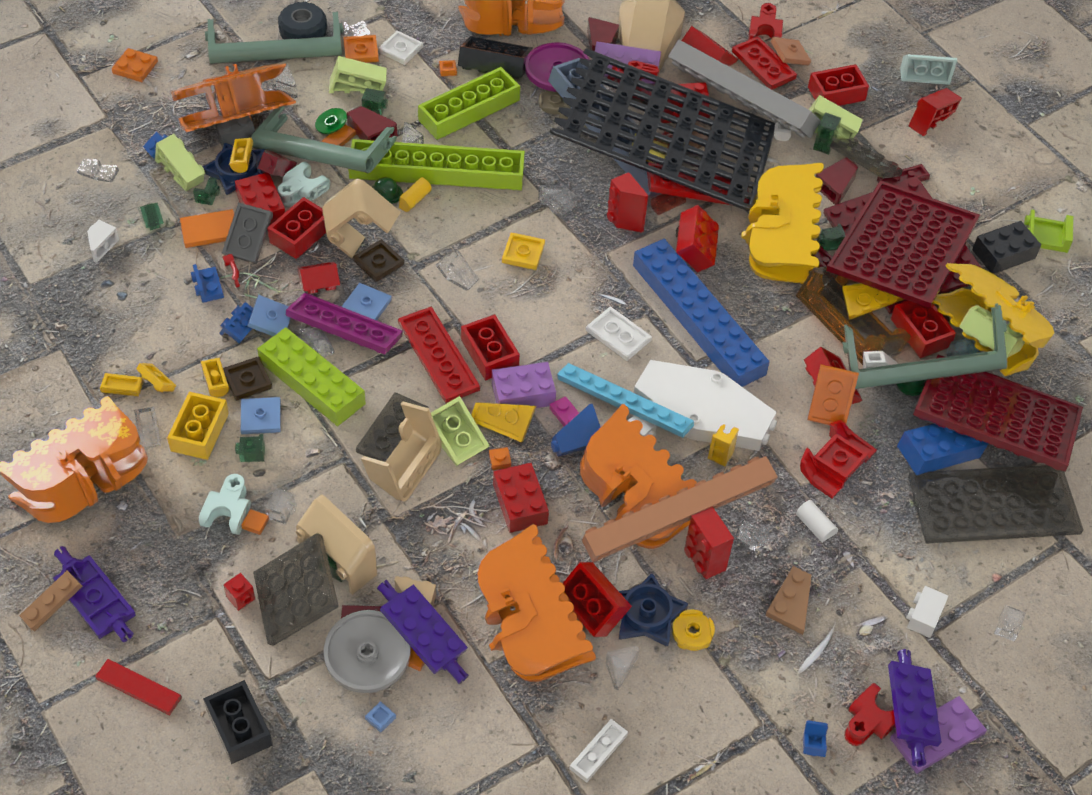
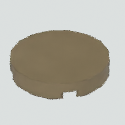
(550, 102)

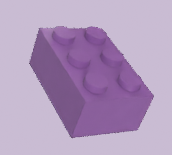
(524, 385)

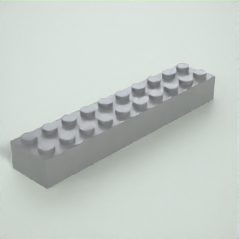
(744, 89)

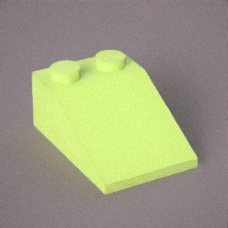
(458, 431)

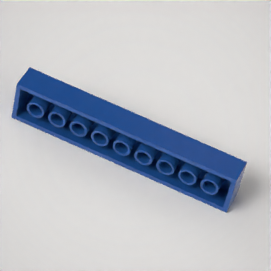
(700, 313)

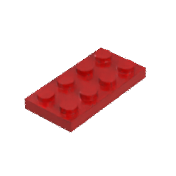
(764, 63)

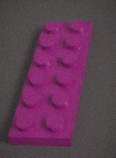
(344, 323)

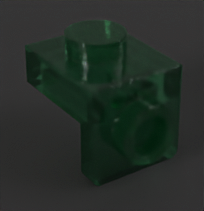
(207, 195)

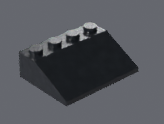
(491, 54)

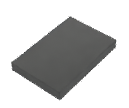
(247, 233)

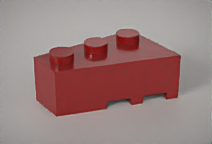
(933, 109)

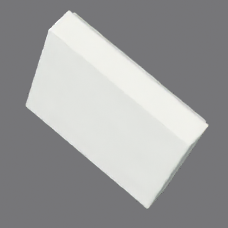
(400, 47)

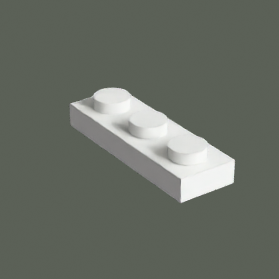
(598, 750)

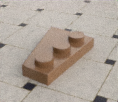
(792, 601)

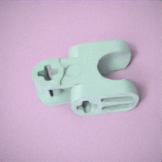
(298, 185)
(228, 502)

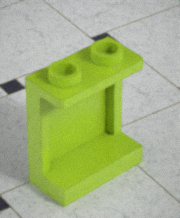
(1051, 233)

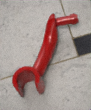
(229, 260)

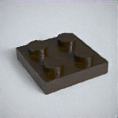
(378, 260)
(247, 378)

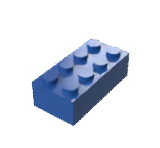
(937, 448)

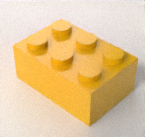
(198, 425)

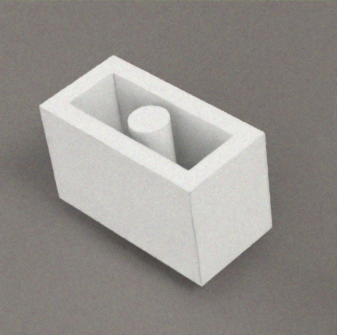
(927, 611)

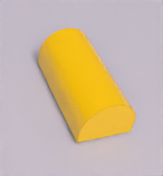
(241, 154)
(414, 194)
(215, 377)

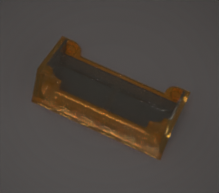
(825, 299)

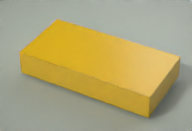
(121, 384)

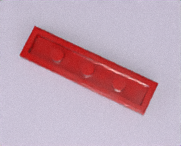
(138, 687)

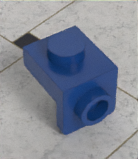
(150, 145)
(815, 738)

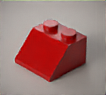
(319, 276)

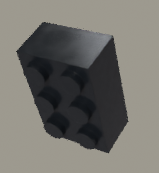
(1006, 247)
(238, 722)

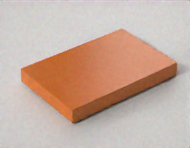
(206, 228)
(832, 395)

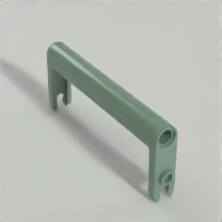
(274, 48)
(365, 161)
(931, 368)

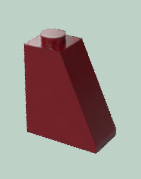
(601, 32)
(369, 124)
(275, 163)
(837, 179)

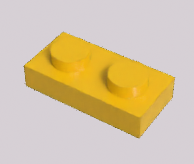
(156, 377)

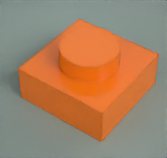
(499, 458)

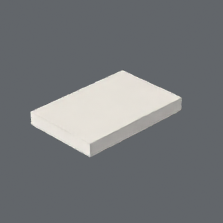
(618, 333)

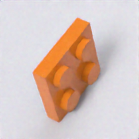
(361, 48)
(134, 65)

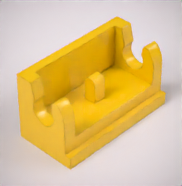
(722, 445)

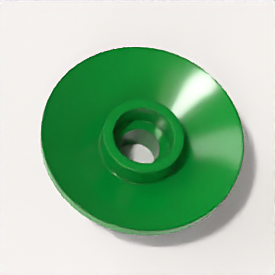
(331, 120)

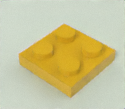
(523, 251)

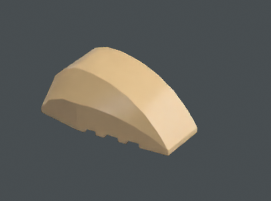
(651, 25)

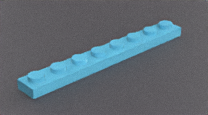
(617, 396)

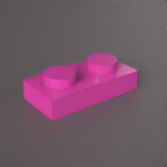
(563, 410)

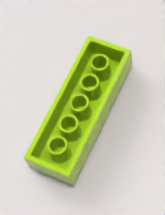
(468, 103)
(311, 376)

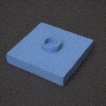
(367, 301)
(268, 316)
(260, 415)

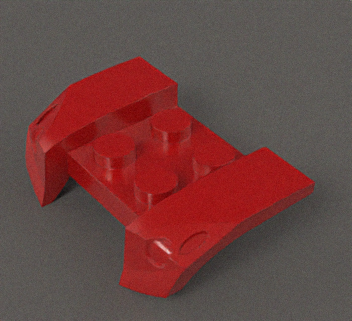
(836, 459)

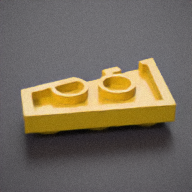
(504, 418)

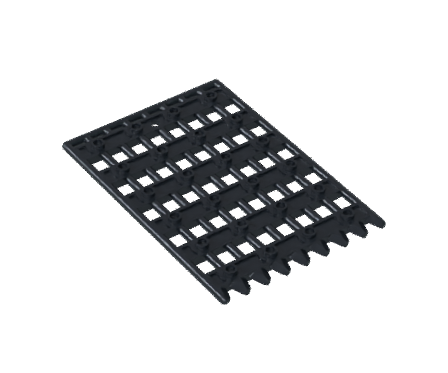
(681, 133)

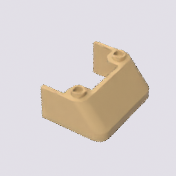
(359, 202)
(410, 458)
(342, 540)

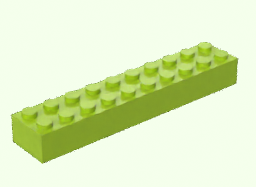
(446, 165)

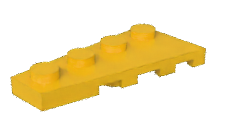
(864, 299)

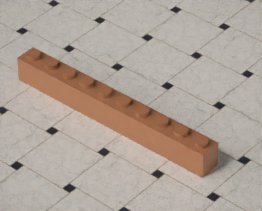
(679, 508)

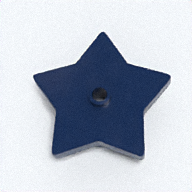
(222, 171)
(650, 612)

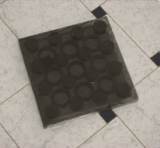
(295, 589)

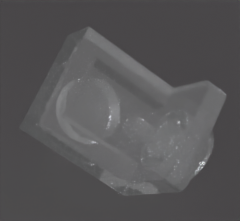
(358, 29)
(751, 536)

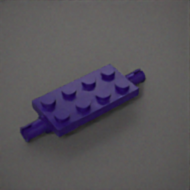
(98, 599)
(424, 630)
(914, 706)

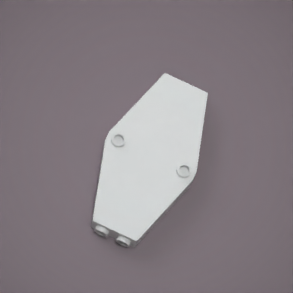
(709, 400)

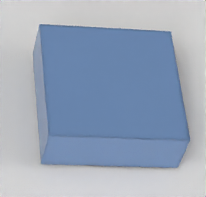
(380, 717)

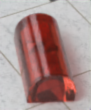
(664, 203)

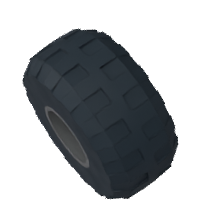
(302, 21)

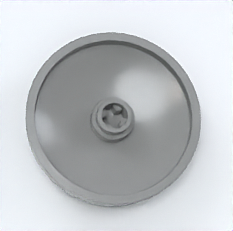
(365, 652)

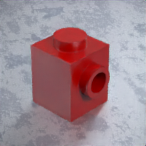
(239, 591)

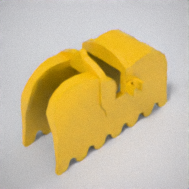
(784, 223)
(986, 292)

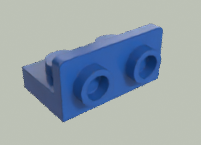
(208, 284)
(237, 325)

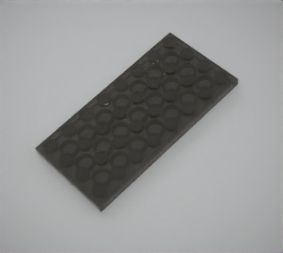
(994, 504)

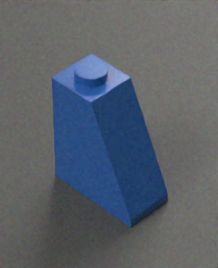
(576, 433)

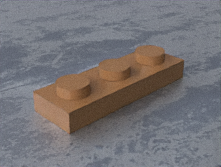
(50, 600)

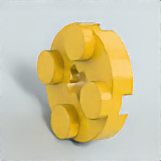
(689, 640)

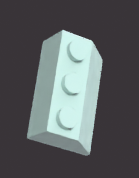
(927, 69)

